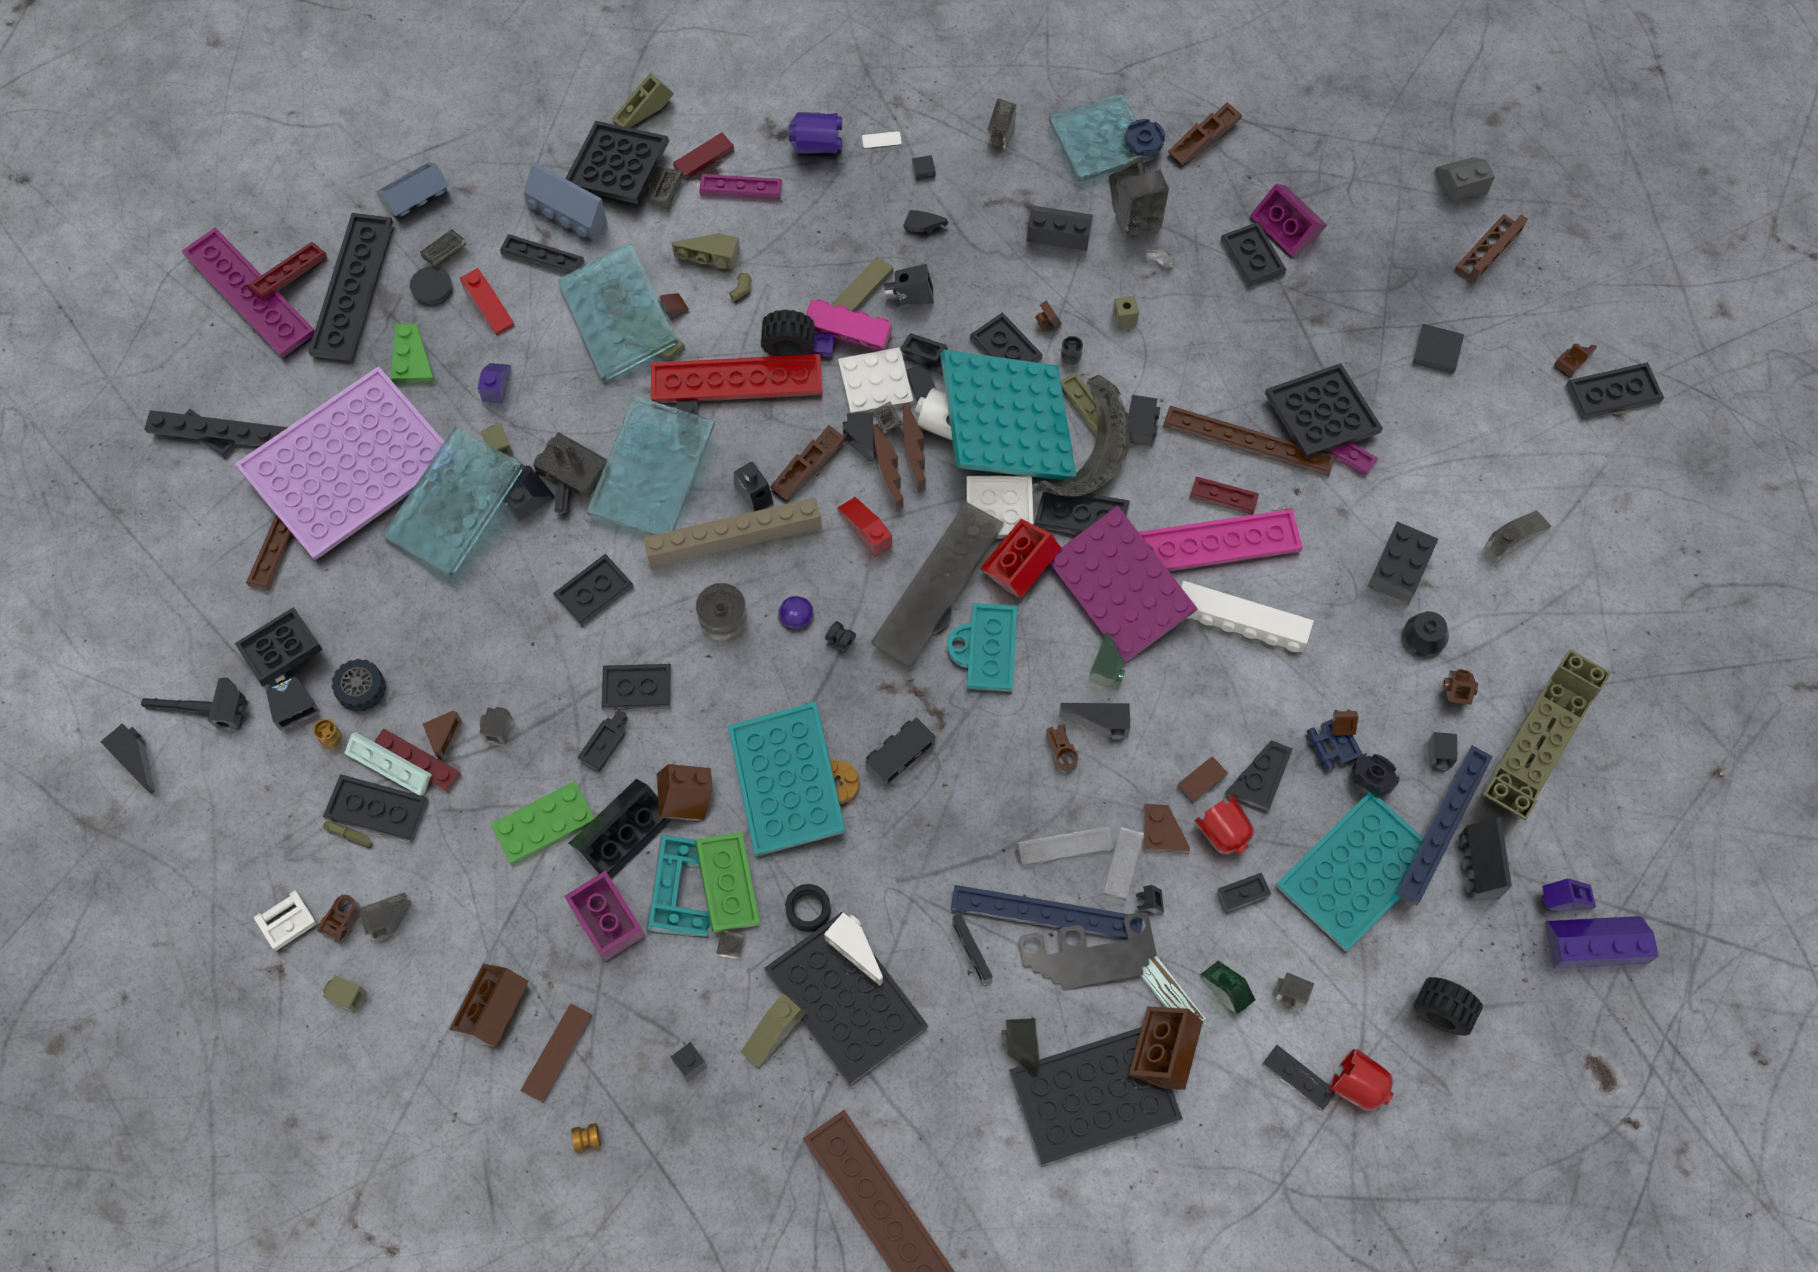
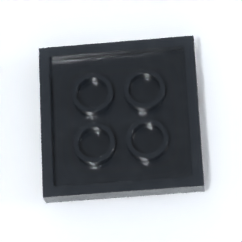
(278, 646)

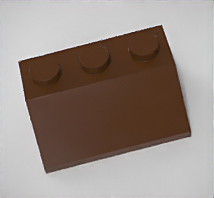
(489, 1005)
(1166, 1047)

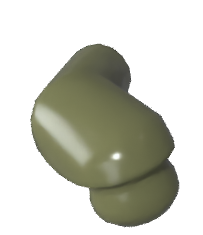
(743, 288)

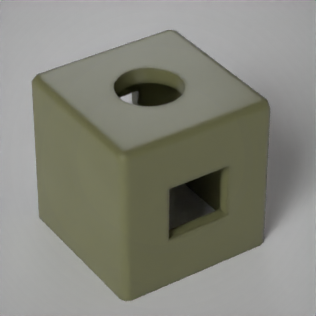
(1126, 311)

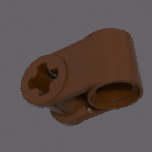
(338, 919)

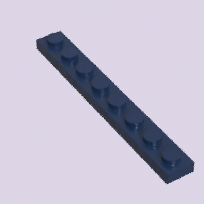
(1444, 825)
(1041, 912)

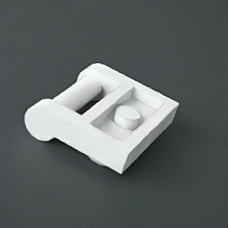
(289, 925)

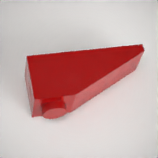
(486, 301)
(866, 526)

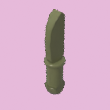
(348, 833)

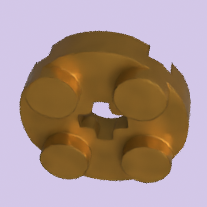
(849, 779)

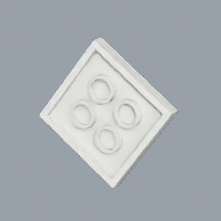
(875, 380)
(1003, 498)

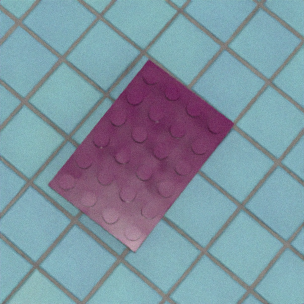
(1122, 584)

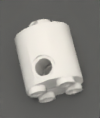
(934, 414)

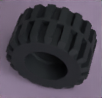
(787, 333)
(1448, 1006)

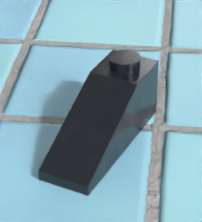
(1103, 718)
(131, 753)

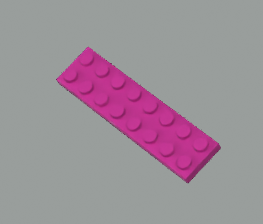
(1225, 540)

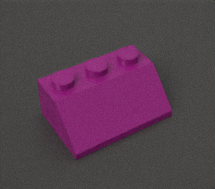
(1288, 219)

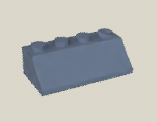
(564, 202)

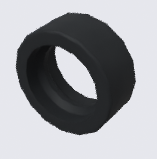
(808, 889)

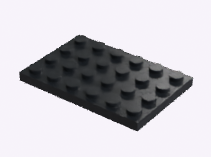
(845, 1008)
(1090, 1099)

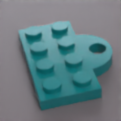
(987, 647)

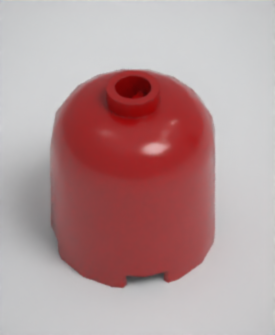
(1226, 827)
(1363, 1081)

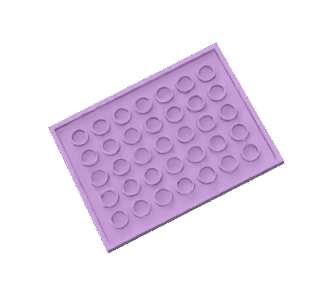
(343, 462)

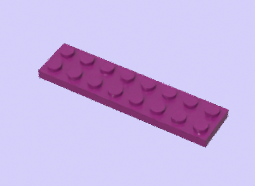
(230, 274)

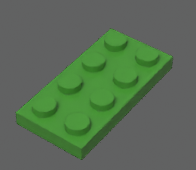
(543, 823)
(727, 882)

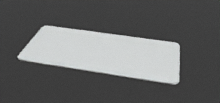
(881, 139)

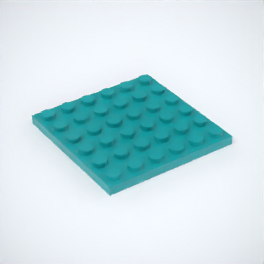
(1007, 416)

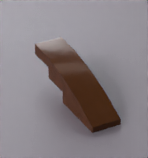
(1205, 134)
(913, 444)
(887, 462)
(808, 463)

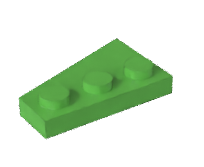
(409, 356)

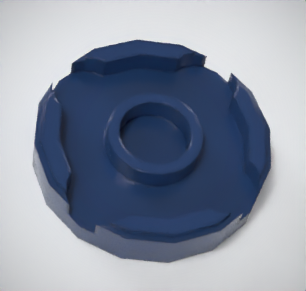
(1144, 137)

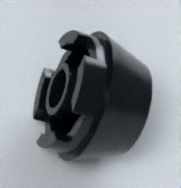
(1426, 633)

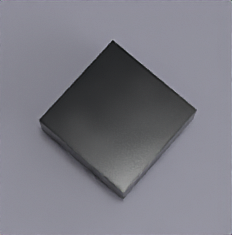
(923, 167)

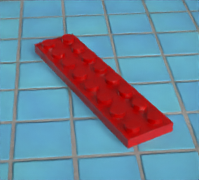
(736, 378)

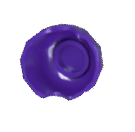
(795, 612)

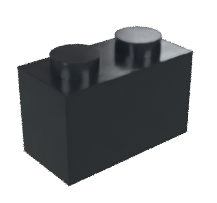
(1142, 415)

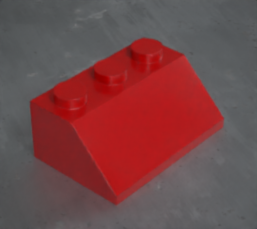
(1021, 558)

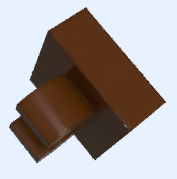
(1047, 316)
(1344, 722)

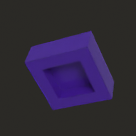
(823, 344)

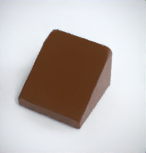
(673, 304)

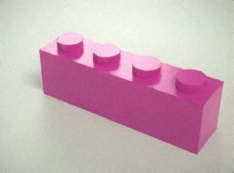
(850, 326)

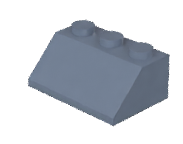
(413, 189)

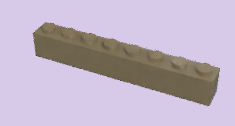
(732, 532)

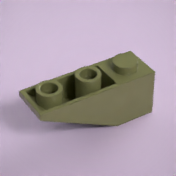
(710, 249)

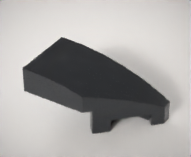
(923, 221)

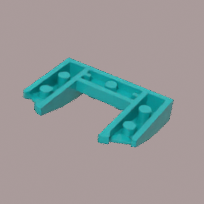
(663, 913)

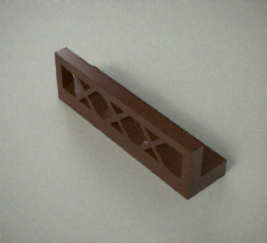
(1493, 251)

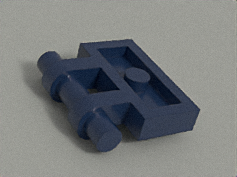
(1343, 746)

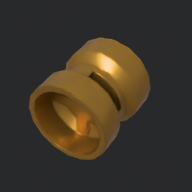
(325, 728)
(582, 1138)

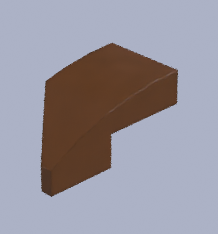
(1574, 358)

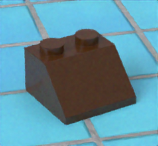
(684, 792)

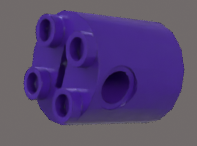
(815, 133)

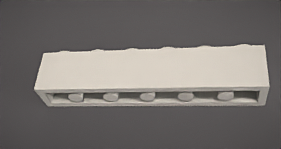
(1248, 618)

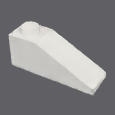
(851, 942)

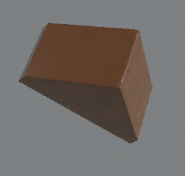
(441, 732)

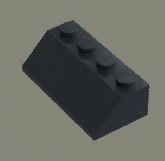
(620, 829)

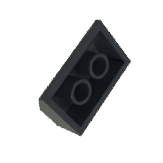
(1059, 227)
(1485, 860)

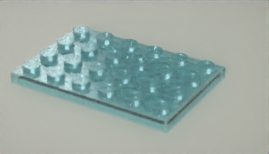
(617, 311)
(651, 467)
(453, 501)

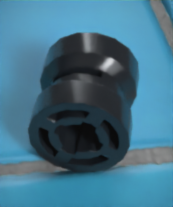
(1071, 350)
(840, 636)

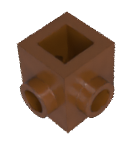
(1460, 686)

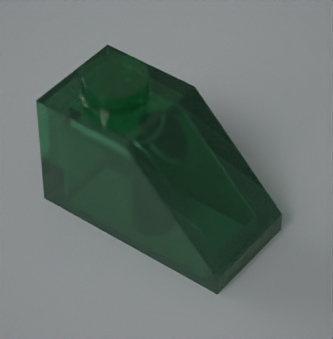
(1107, 665)
(1228, 987)

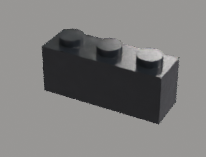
(900, 752)

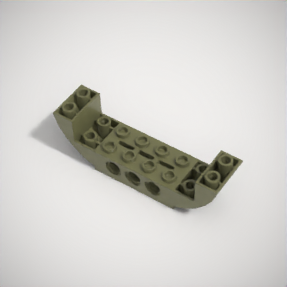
(1545, 734)

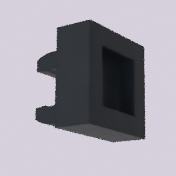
(1153, 899)

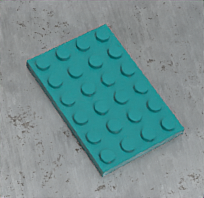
(786, 779)
(1353, 871)

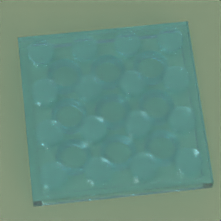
(1095, 136)

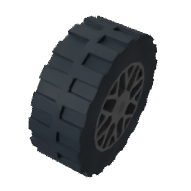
(358, 685)

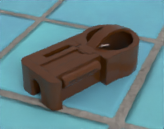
(1059, 746)

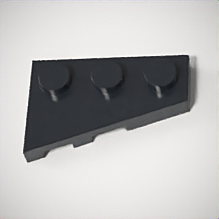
(1262, 777)

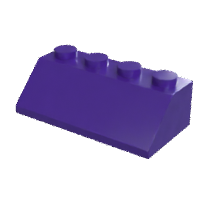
(1601, 942)

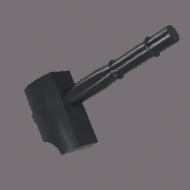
(224, 711)

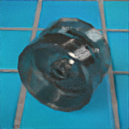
(721, 611)

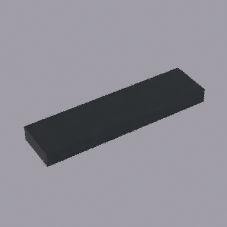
(541, 255)

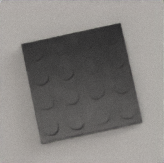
(617, 161)
(1323, 411)

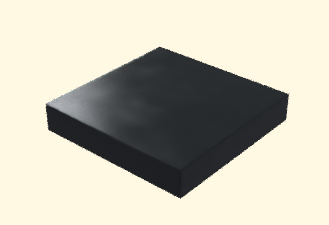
(1438, 348)

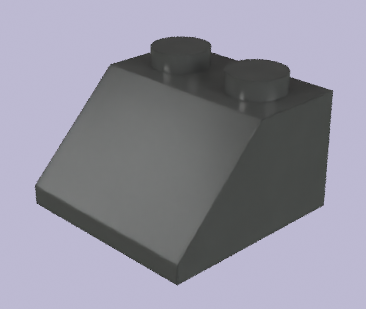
(1466, 177)

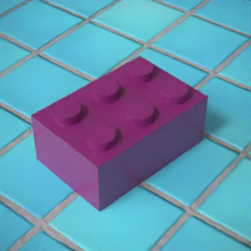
(604, 916)

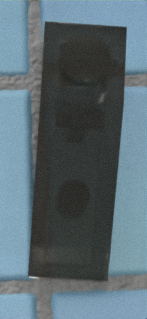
(1516, 534)

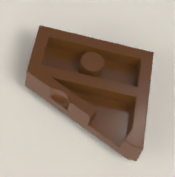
(1162, 830)

